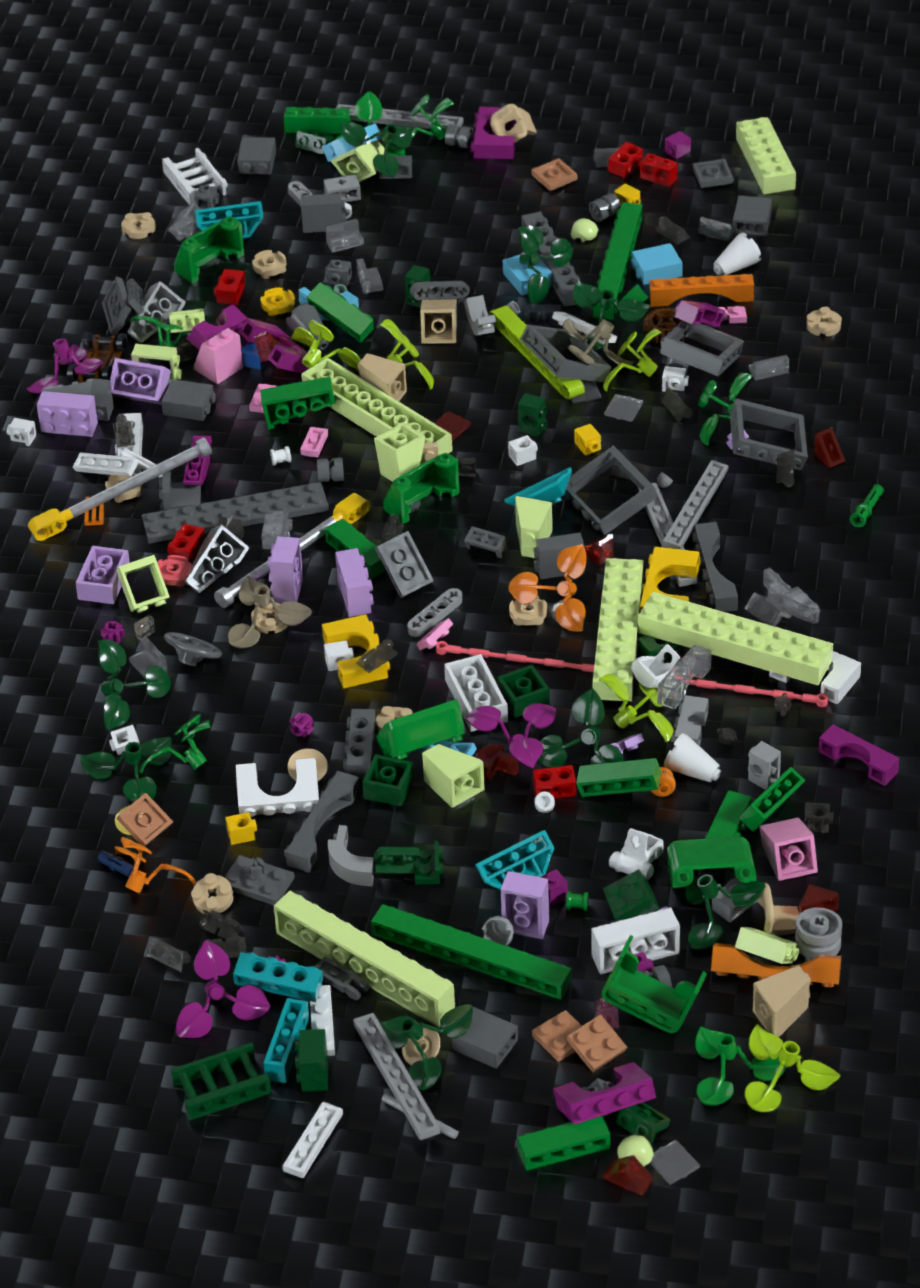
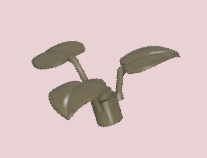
(602, 332)
(257, 593)

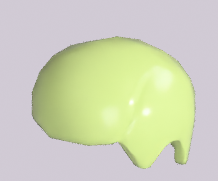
(584, 229)
(636, 1146)

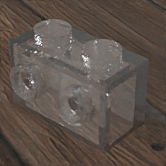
(185, 222)
(275, 524)

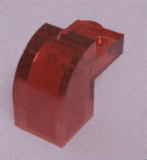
(496, 759)

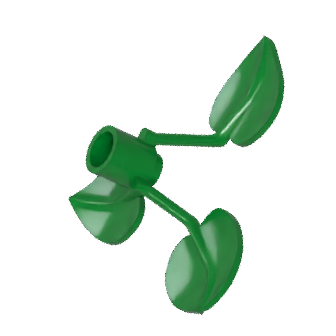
(369, 109)
(436, 128)
(165, 343)
(710, 424)
(193, 754)
(710, 1044)

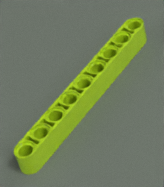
(512, 328)

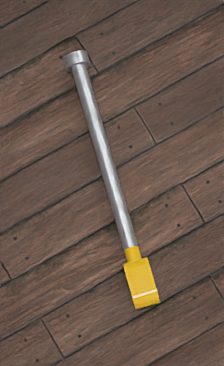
(349, 509)
(53, 521)

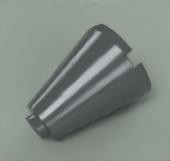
(302, 317)

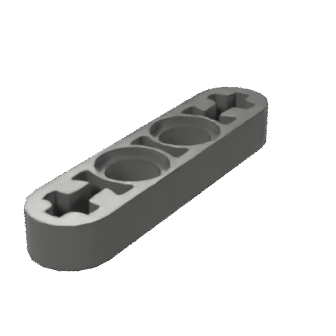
(422, 290)

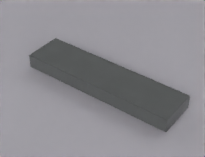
(135, 296)

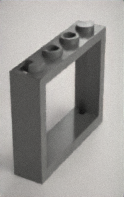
(540, 342)
(696, 357)
(768, 416)
(594, 469)

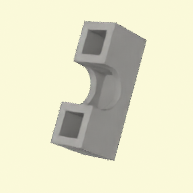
(692, 714)

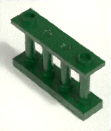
(225, 1097)

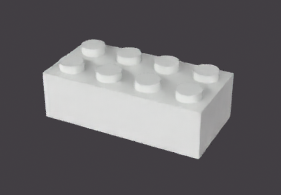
(474, 686)
(653, 933)

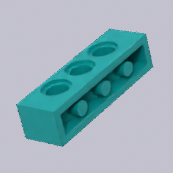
(284, 985)
(282, 1047)

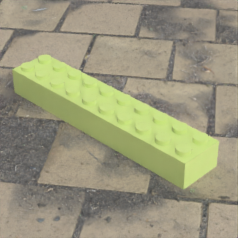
(372, 407)
(618, 624)
(736, 638)
(370, 959)

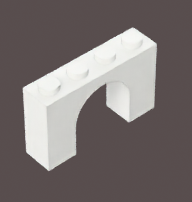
(842, 676)
(256, 802)

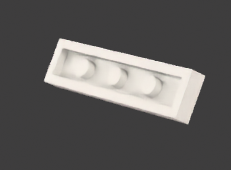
(580, 325)
(105, 464)
(322, 1016)
(312, 1140)

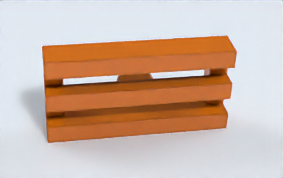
(94, 521)

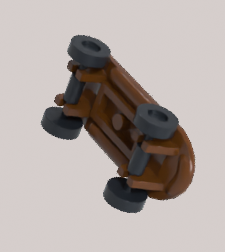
(100, 348)

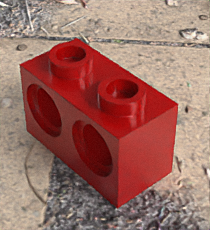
(625, 160)
(658, 170)
(187, 542)
(556, 781)

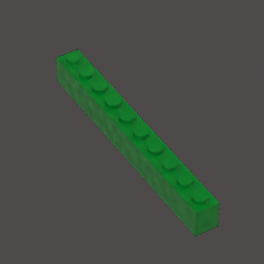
(619, 254)
(472, 951)

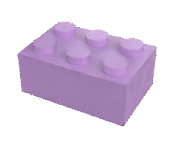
(139, 381)
(67, 413)
(285, 570)
(99, 577)
(354, 582)
(526, 904)

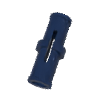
(112, 861)

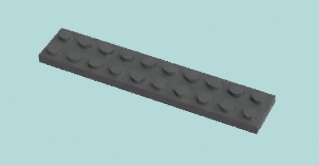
(250, 509)

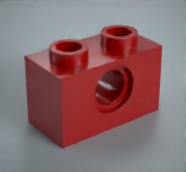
(230, 287)

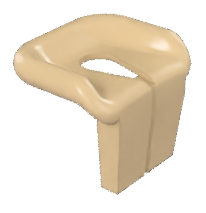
(509, 113)
(779, 919)

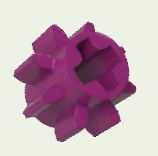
(113, 631)
(301, 724)

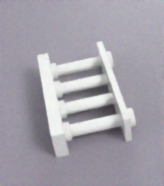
(184, 185)

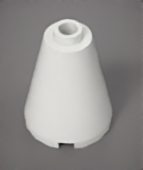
(737, 255)
(691, 760)

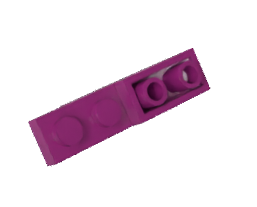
(197, 468)

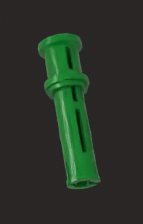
(864, 509)

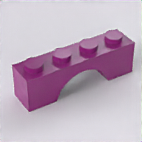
(699, 312)
(229, 318)
(839, 743)

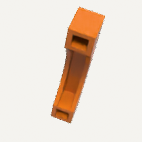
(736, 287)
(729, 959)

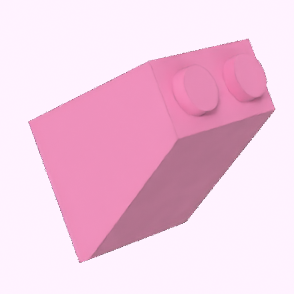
(220, 356)
(789, 848)

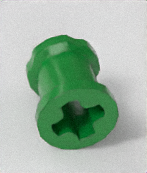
(577, 901)

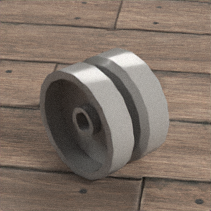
(818, 932)

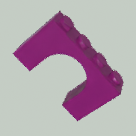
(490, 145)
(284, 356)
(631, 1089)

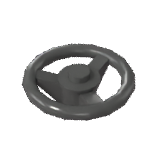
(191, 649)

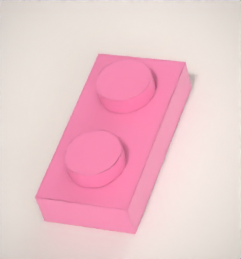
(256, 405)
(314, 442)
(431, 637)

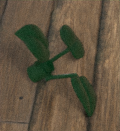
(398, 135)
(531, 240)
(588, 295)
(111, 658)
(586, 709)
(100, 765)
(707, 888)
(398, 1030)

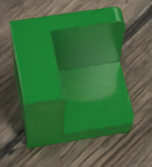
(636, 293)

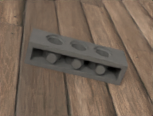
(360, 742)

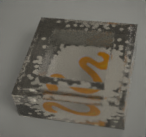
(144, 627)

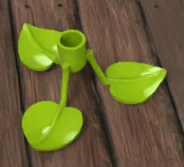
(393, 329)
(314, 354)
(645, 364)
(627, 714)
(767, 1045)

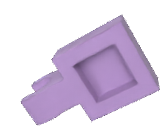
(630, 742)

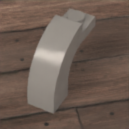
(478, 316)
(346, 865)

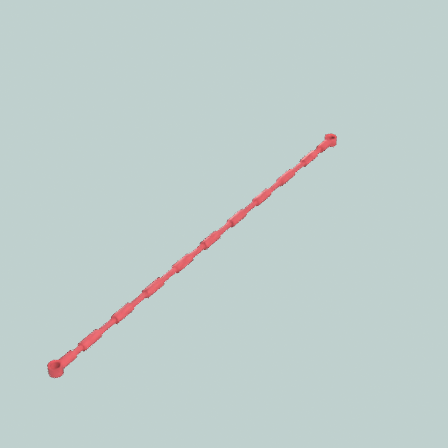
(442, 648)

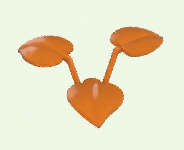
(572, 612)
(137, 878)

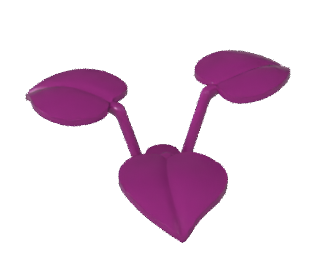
(66, 356)
(521, 747)
(209, 963)

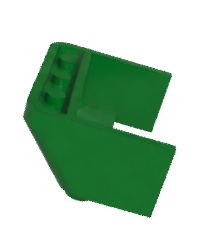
(421, 730)
(647, 996)

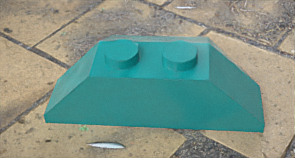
(248, 214)
(547, 490)
(526, 857)

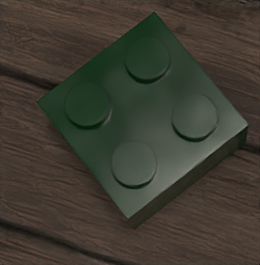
(523, 689)
(388, 780)
(631, 897)
(312, 1060)

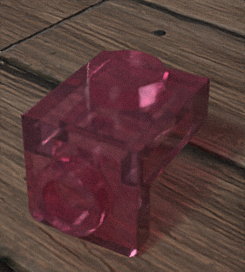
(608, 1011)

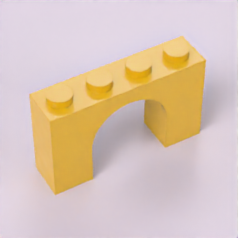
(667, 563)
(357, 632)

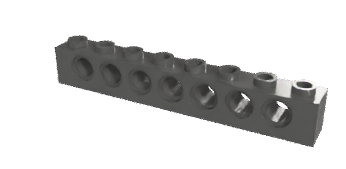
(562, 277)

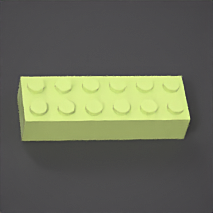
(765, 155)

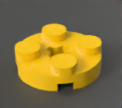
(285, 301)

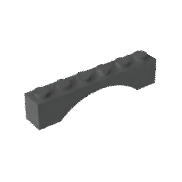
(722, 591)
(340, 793)

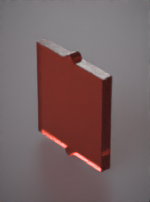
(453, 424)

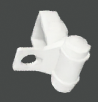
(652, 669)
(637, 853)

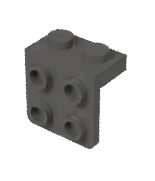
(176, 494)

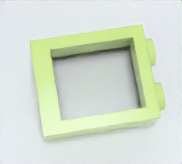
(194, 317)
(158, 352)
(137, 565)
(767, 945)

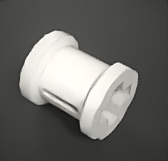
(280, 455)

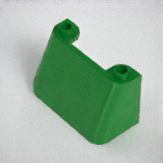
(219, 239)
(434, 476)
(707, 854)

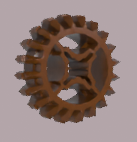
(662, 320)

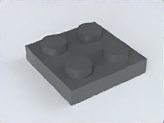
(713, 173)

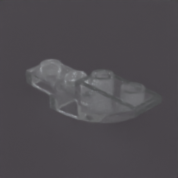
(791, 600)

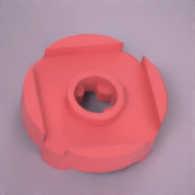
(174, 577)

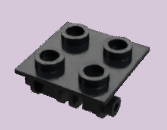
(541, 315)

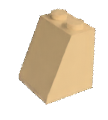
(438, 321)
(384, 375)
(781, 999)

